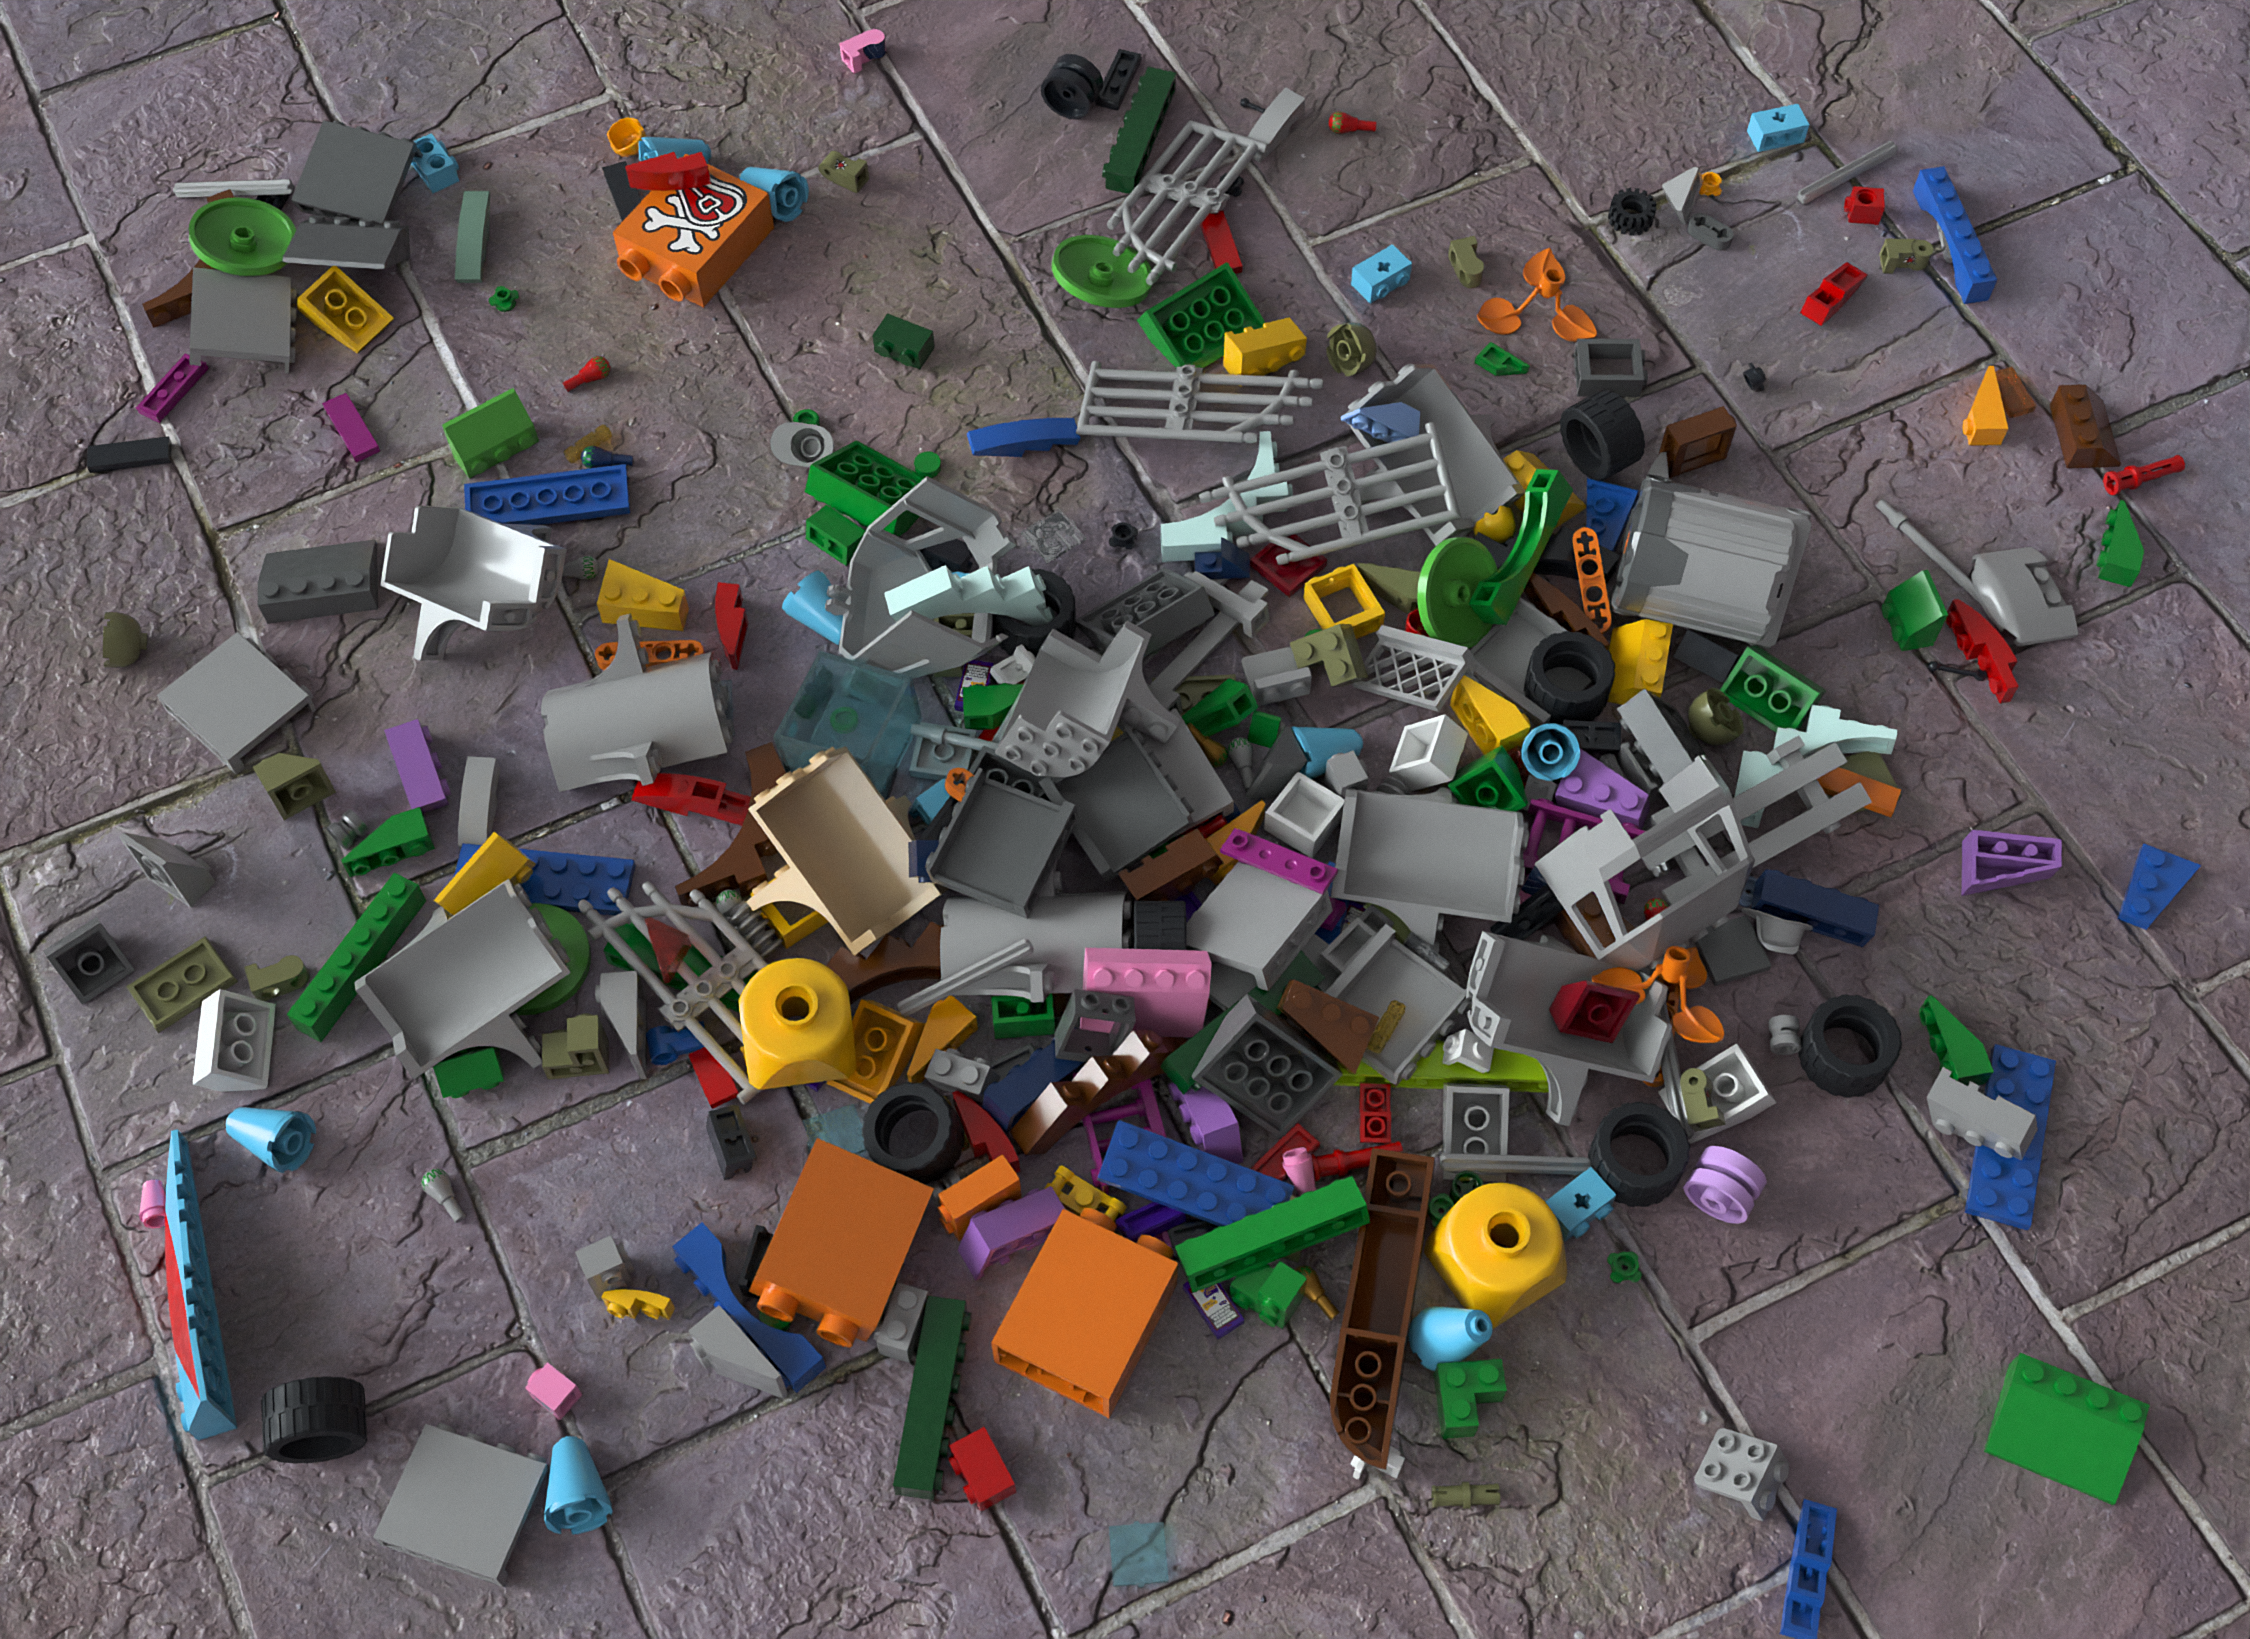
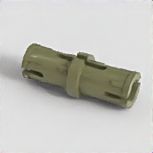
(1465, 1495)

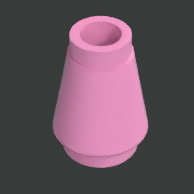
(1299, 1169)
(153, 1204)

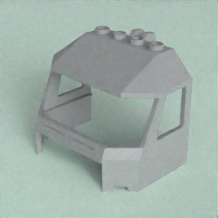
(885, 561)
(1595, 855)

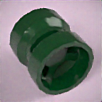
(1464, 1182)

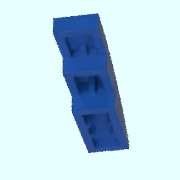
(1015, 437)
(1808, 1570)

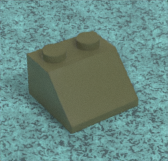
(293, 782)

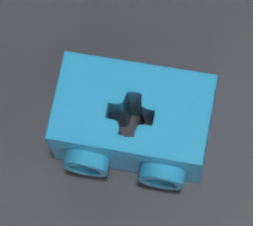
(1778, 127)
(1381, 274)
(1585, 1190)

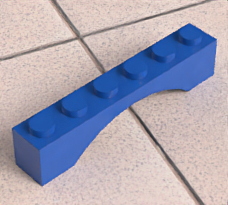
(1971, 266)
(787, 1352)

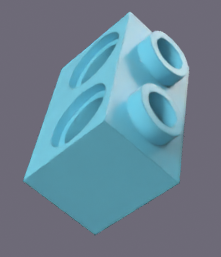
(435, 166)

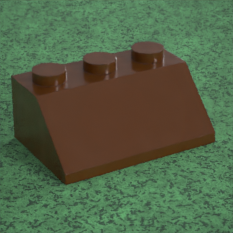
(2083, 428)

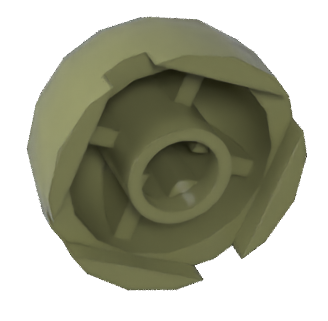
(1351, 348)
(122, 640)
(1713, 719)

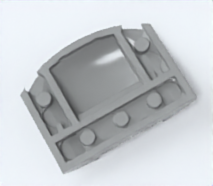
(2022, 596)

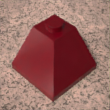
(1592, 1010)

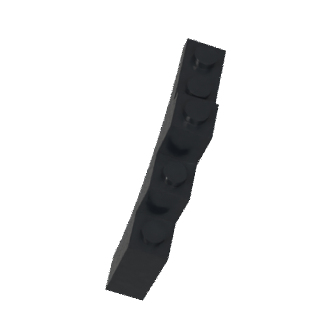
(1557, 555)

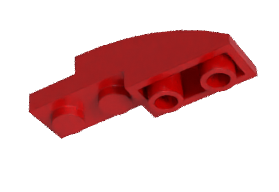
(1982, 641)
(692, 793)

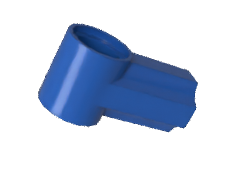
(667, 1043)

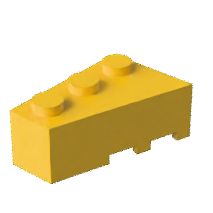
(1264, 348)
(645, 597)

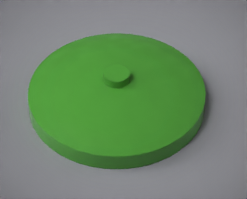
(241, 236)
(1095, 275)
(1447, 587)
(575, 941)

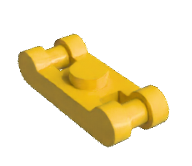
(1083, 1195)

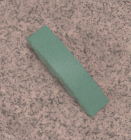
(472, 236)

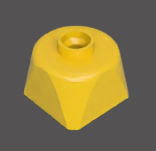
(801, 1050)
(1493, 1276)

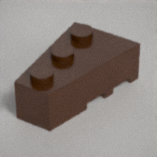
(1175, 871)
(1596, 919)
(1332, 1023)

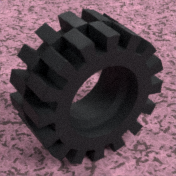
(1635, 201)

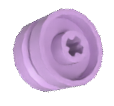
(1725, 1184)

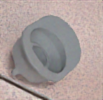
(801, 443)
(1776, 933)

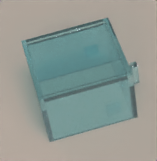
(852, 708)

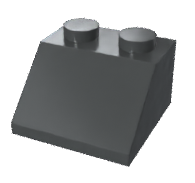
(89, 960)

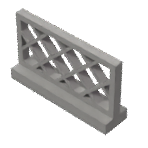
(1423, 651)

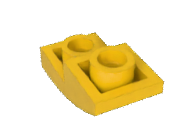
(629, 1303)

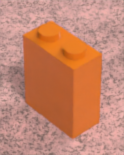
(977, 1192)

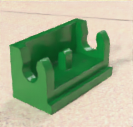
(834, 534)

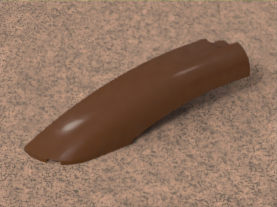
(1380, 1304)

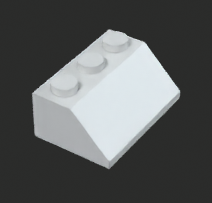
(234, 1043)

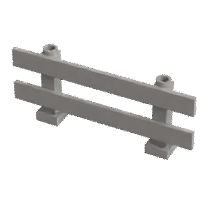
(1244, 608)
(1798, 776)

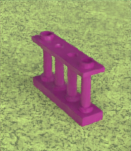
(1545, 809)
(1285, 864)
(1144, 1106)

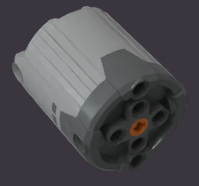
(1709, 561)

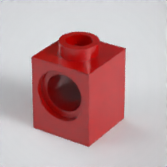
(1865, 205)

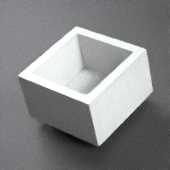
(1428, 752)
(1304, 814)

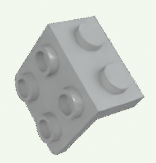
(1275, 676)
(1743, 1470)

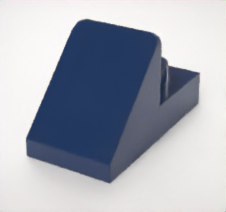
(1223, 564)

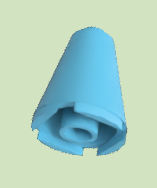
(658, 146)
(785, 189)
(809, 607)
(1323, 743)
(1550, 751)
(273, 1135)
(1448, 1334)
(575, 1490)

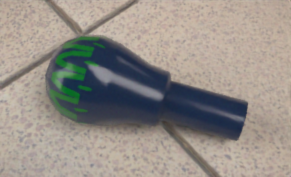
(597, 457)

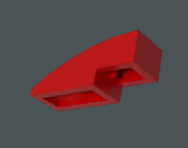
(669, 173)
(1833, 293)
(731, 621)
(983, 1131)

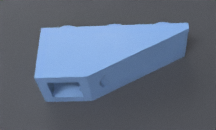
(1386, 421)

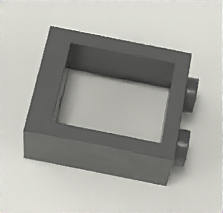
(1609, 349)
(1071, 1042)

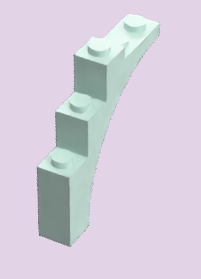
(1200, 534)
(981, 591)
(1821, 731)

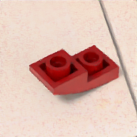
(714, 1079)
(1374, 1113)

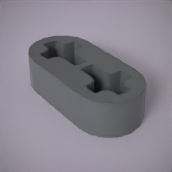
(1710, 231)

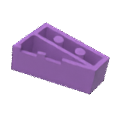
(418, 766)
(1597, 788)
(2007, 860)
(1210, 1123)
(1009, 1228)

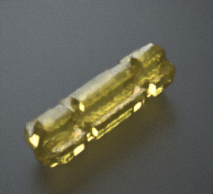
(601, 433)
(1386, 1026)

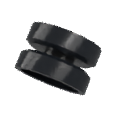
(1071, 86)

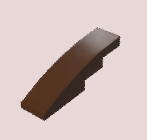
(1559, 607)

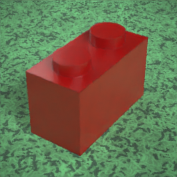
(982, 1469)

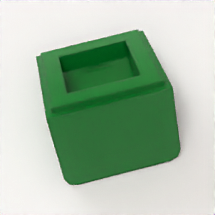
(1264, 729)

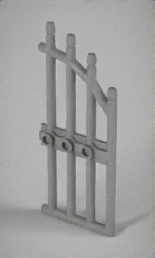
(1186, 193)
(1184, 401)
(1345, 497)
(702, 990)

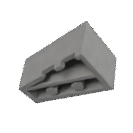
(1978, 1118)

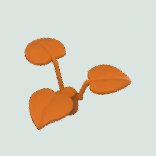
(1547, 276)
(1678, 967)

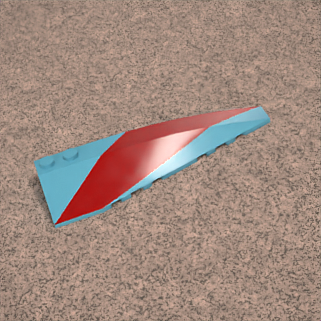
(192, 1305)

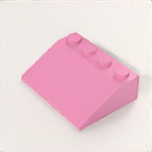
(1166, 987)

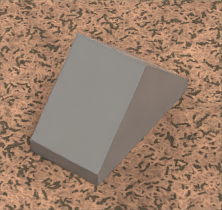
(1682, 192)

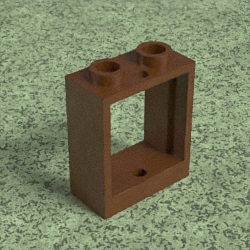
(1698, 441)

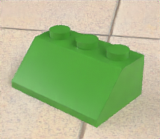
(490, 433)

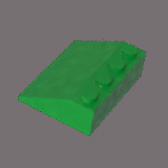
(1194, 321)
(863, 485)
(2066, 1428)

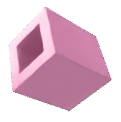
(553, 1390)

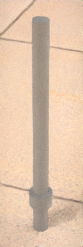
(1900, 521)
(941, 735)

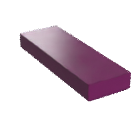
(171, 389)
(351, 427)

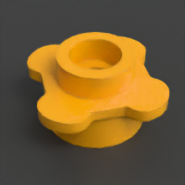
(1711, 184)

